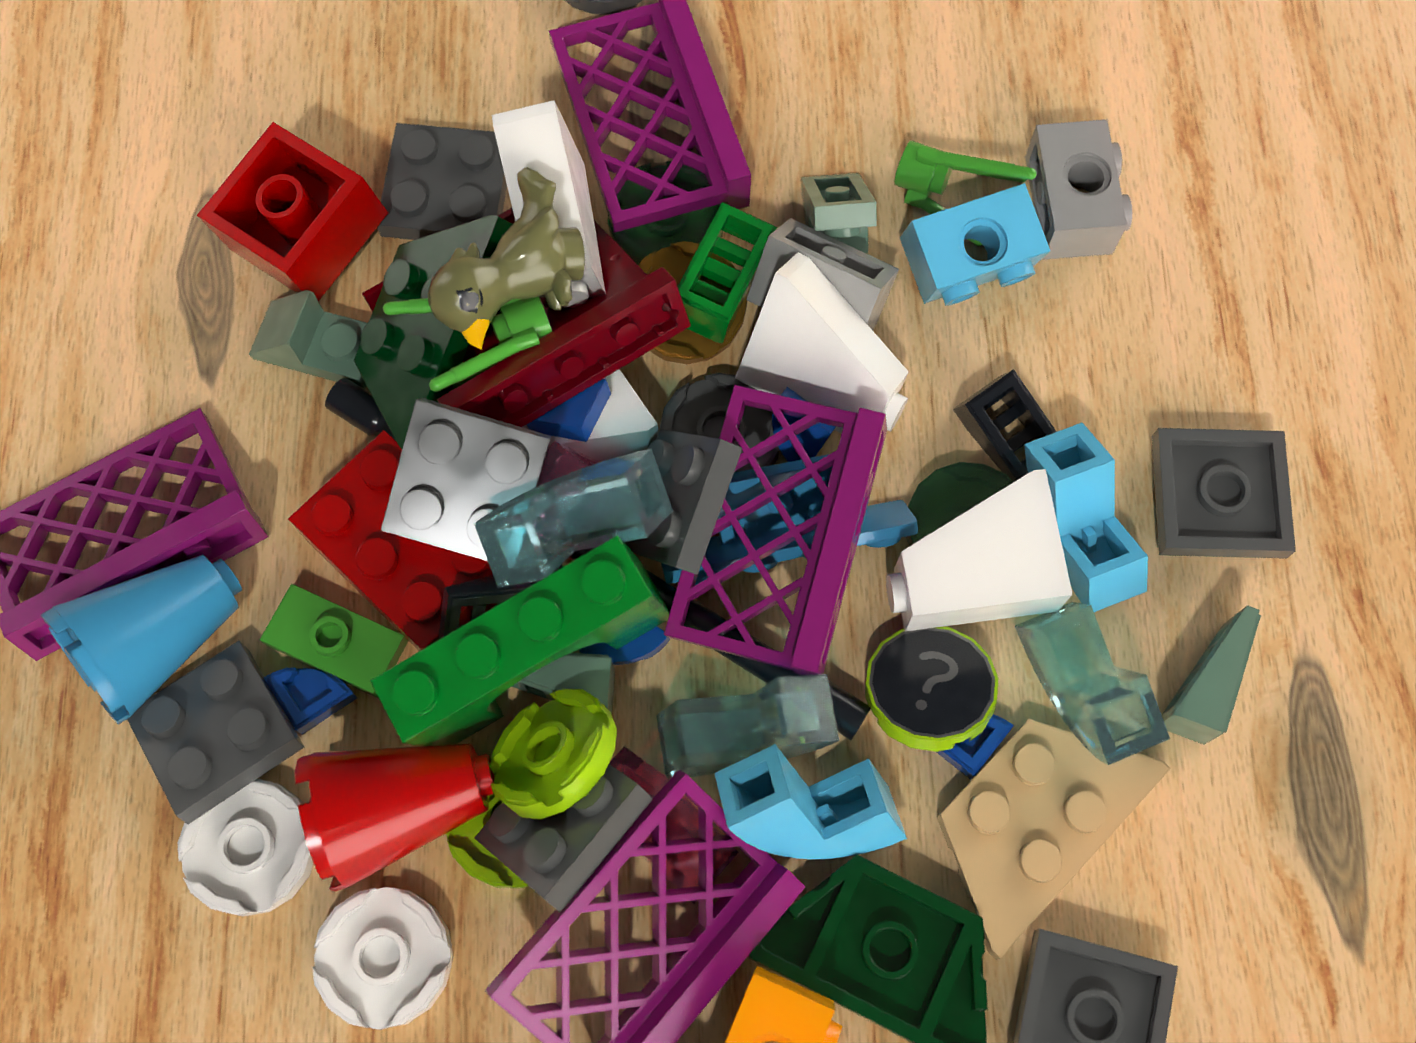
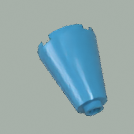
(143, 629)

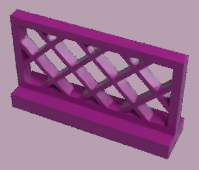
(700, 109)
(212, 531)
(832, 547)
(698, 962)

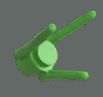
(929, 169)
(515, 328)

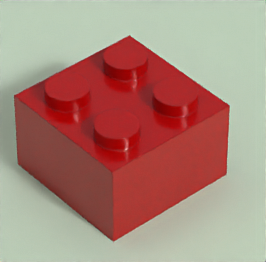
(293, 212)

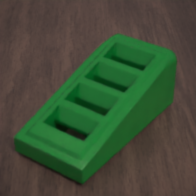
(708, 307)

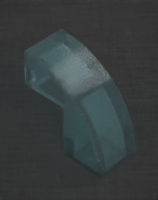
(573, 513)
(1100, 703)
(719, 731)

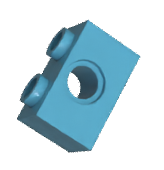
(999, 221)

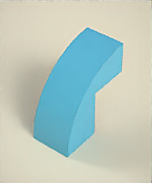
(1098, 551)
(831, 819)

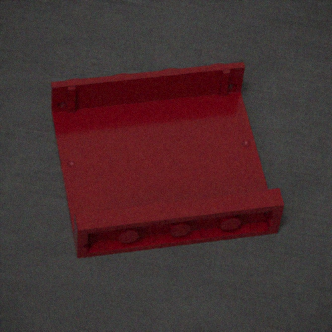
(583, 344)

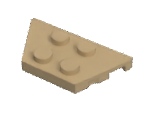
(1036, 823)

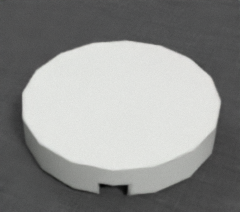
(247, 851)
(382, 958)

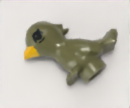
(527, 263)

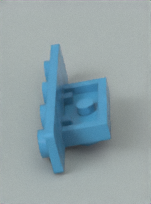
(881, 527)

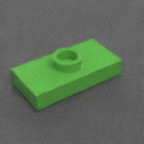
(332, 639)

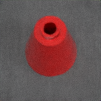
(386, 804)

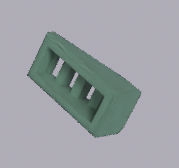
(574, 671)
(1209, 693)

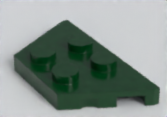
(408, 350)
(885, 954)

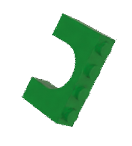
(454, 682)

